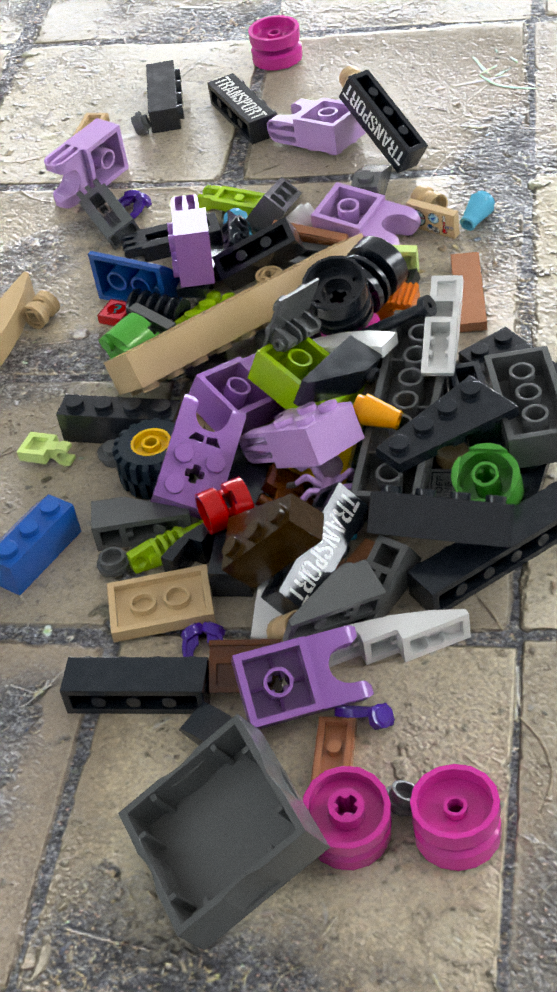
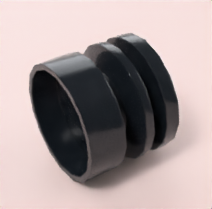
(382, 266)
(341, 295)

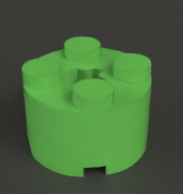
(126, 334)
(488, 471)

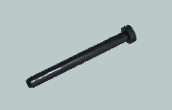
(425, 307)

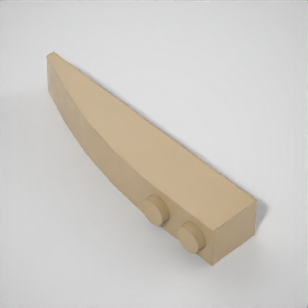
(10, 313)

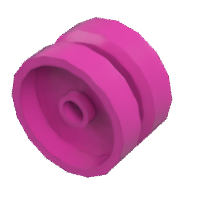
(275, 42)
(352, 816)
(456, 817)

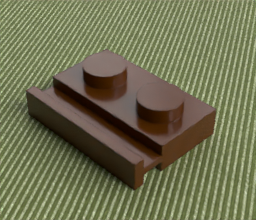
(221, 672)

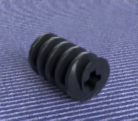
(169, 307)

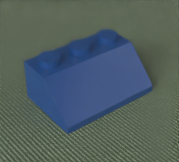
(119, 276)
(36, 542)

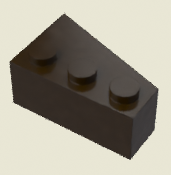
(270, 538)

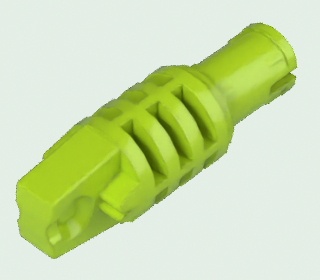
(149, 553)

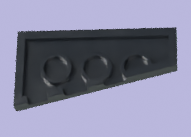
(446, 422)

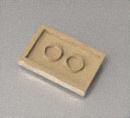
(159, 603)

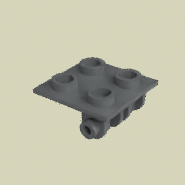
(291, 318)

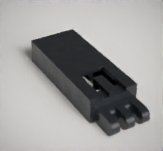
(154, 241)

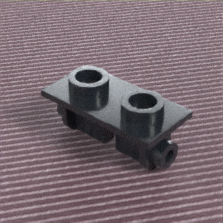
(234, 230)

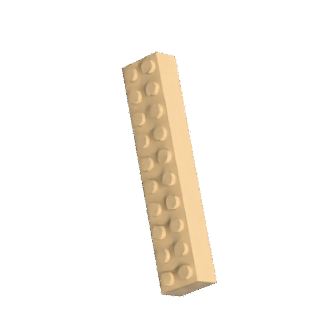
(211, 330)

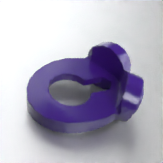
(138, 198)
(191, 636)
(379, 715)

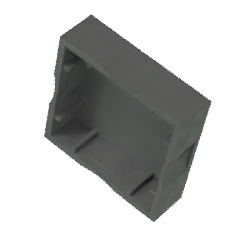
(222, 832)

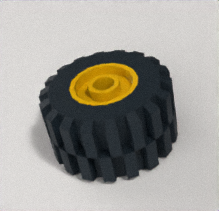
(141, 454)

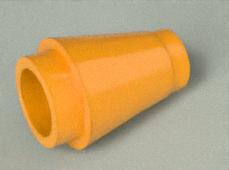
(376, 412)

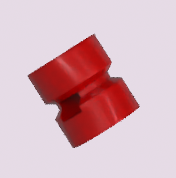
(213, 508)

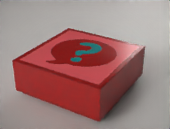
(112, 312)

